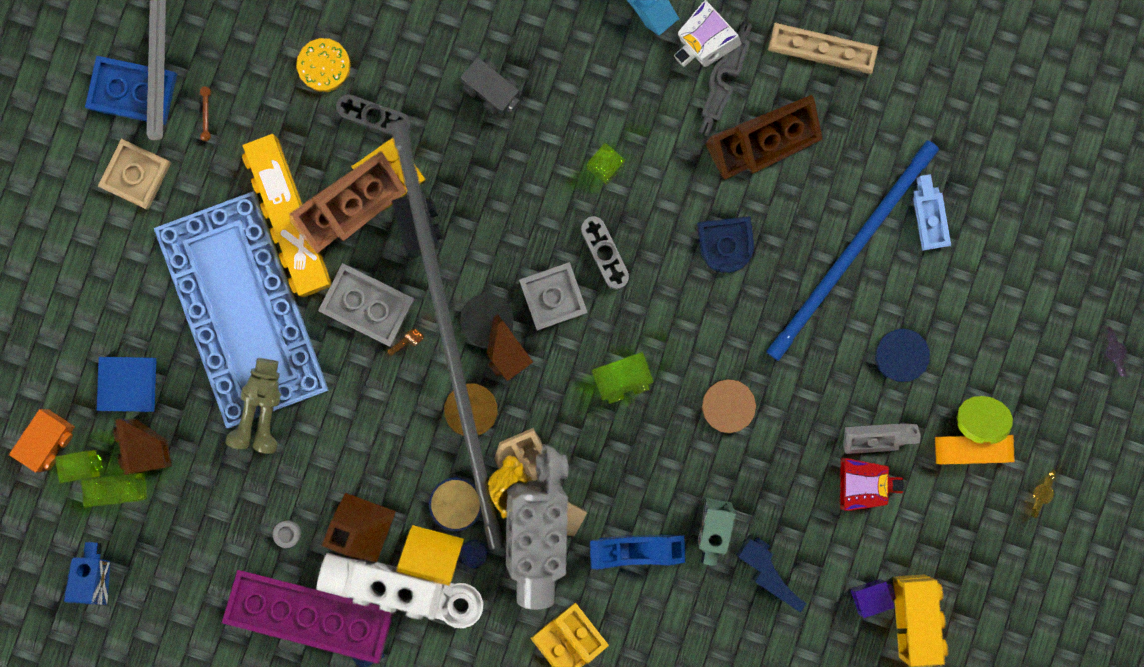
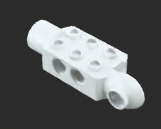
(358, 579)

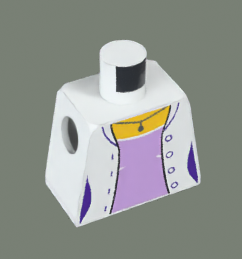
(706, 37)

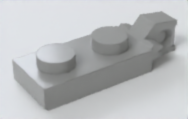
(879, 437)

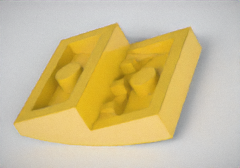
(430, 555)
(569, 639)

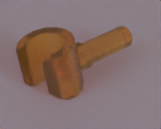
(413, 336)

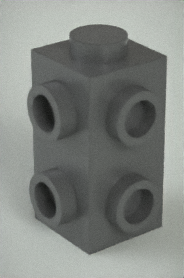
(497, 92)

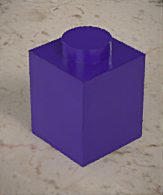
(873, 597)

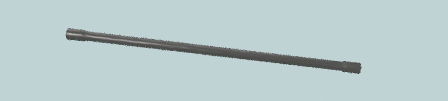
(403, 145)

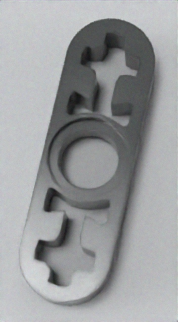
(358, 102)

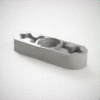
(609, 242)

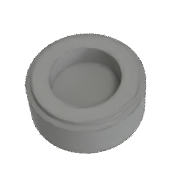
(287, 534)

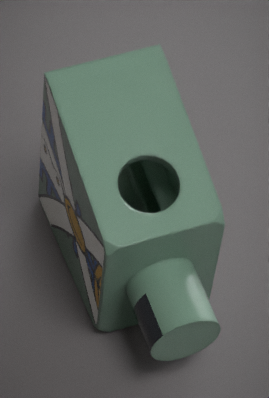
(716, 519)

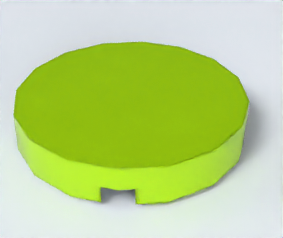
(984, 419)

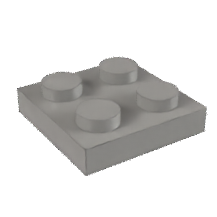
(553, 296)

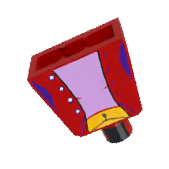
(866, 484)

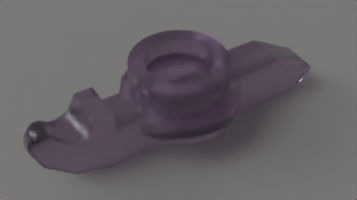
(1116, 352)

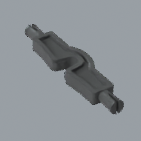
(720, 91)

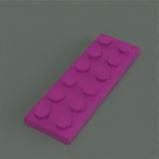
(307, 616)

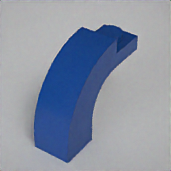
(637, 550)

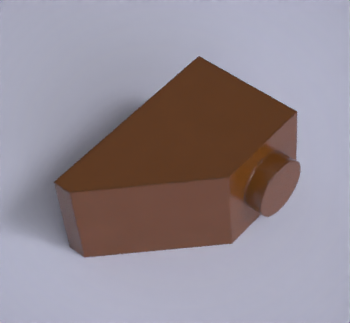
(505, 351)

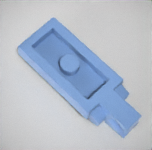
(930, 215)

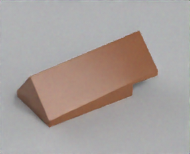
(348, 203)

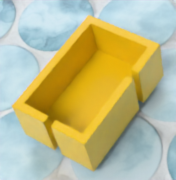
(920, 613)

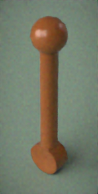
(205, 93)

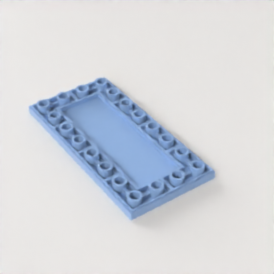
(239, 303)

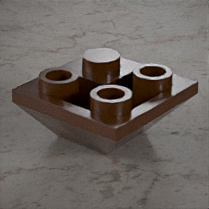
(140, 447)
(359, 528)

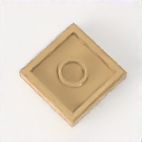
(134, 174)

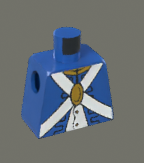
(88, 577)

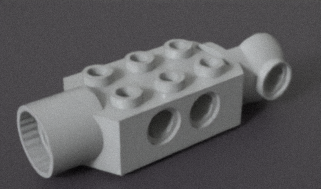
(538, 531)

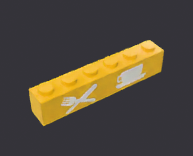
(280, 198)

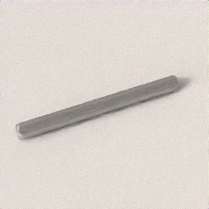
(156, 60)

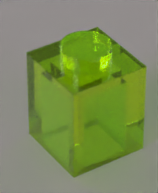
(606, 163)
(78, 466)

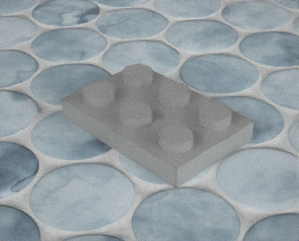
(366, 305)

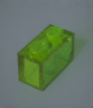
(623, 376)
(113, 489)

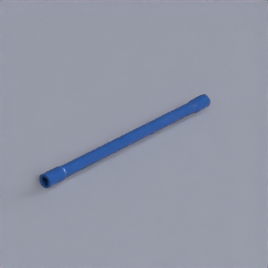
(786, 337)

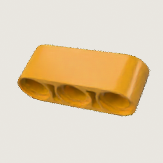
(965, 451)

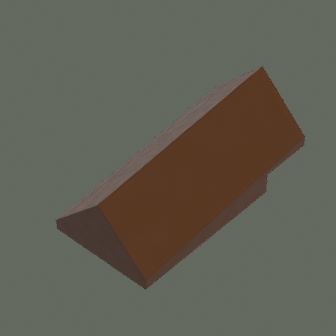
(766, 138)

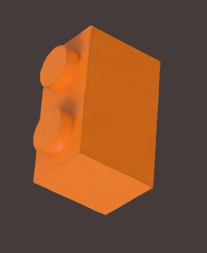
(42, 441)

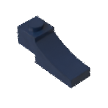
(758, 556)

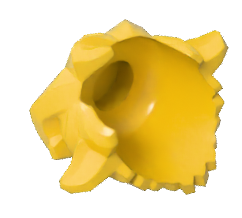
(503, 478)

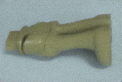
(261, 391)

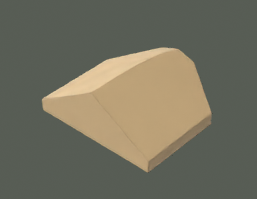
(524, 448)

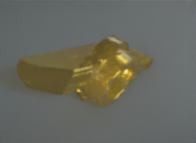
(1043, 494)

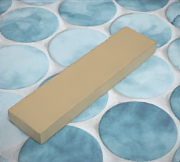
(823, 48)

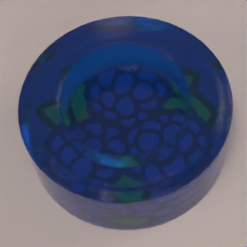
(473, 553)

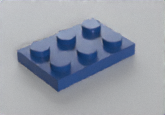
(123, 89)

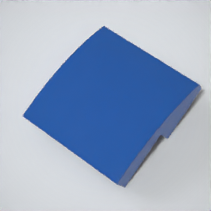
(126, 384)

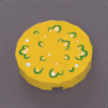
(323, 65)

